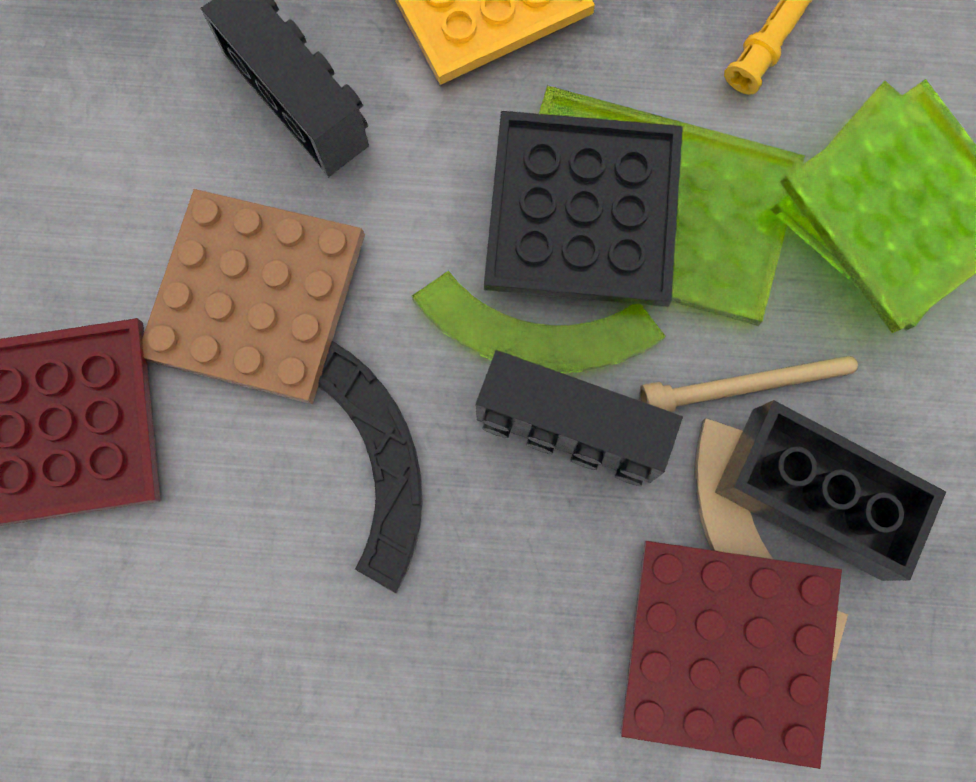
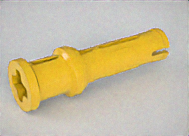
(764, 47)

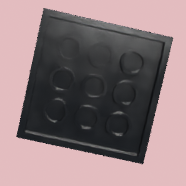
(584, 208)

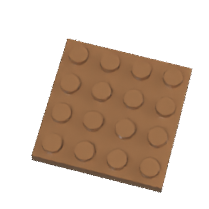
(252, 295)

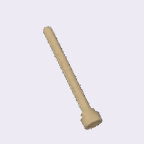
(669, 398)

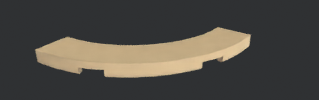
(724, 522)

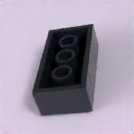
(290, 79)
(576, 419)
(831, 492)

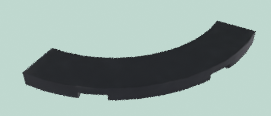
(393, 465)

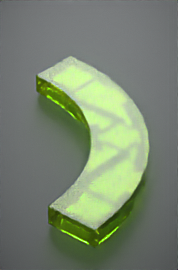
(551, 346)

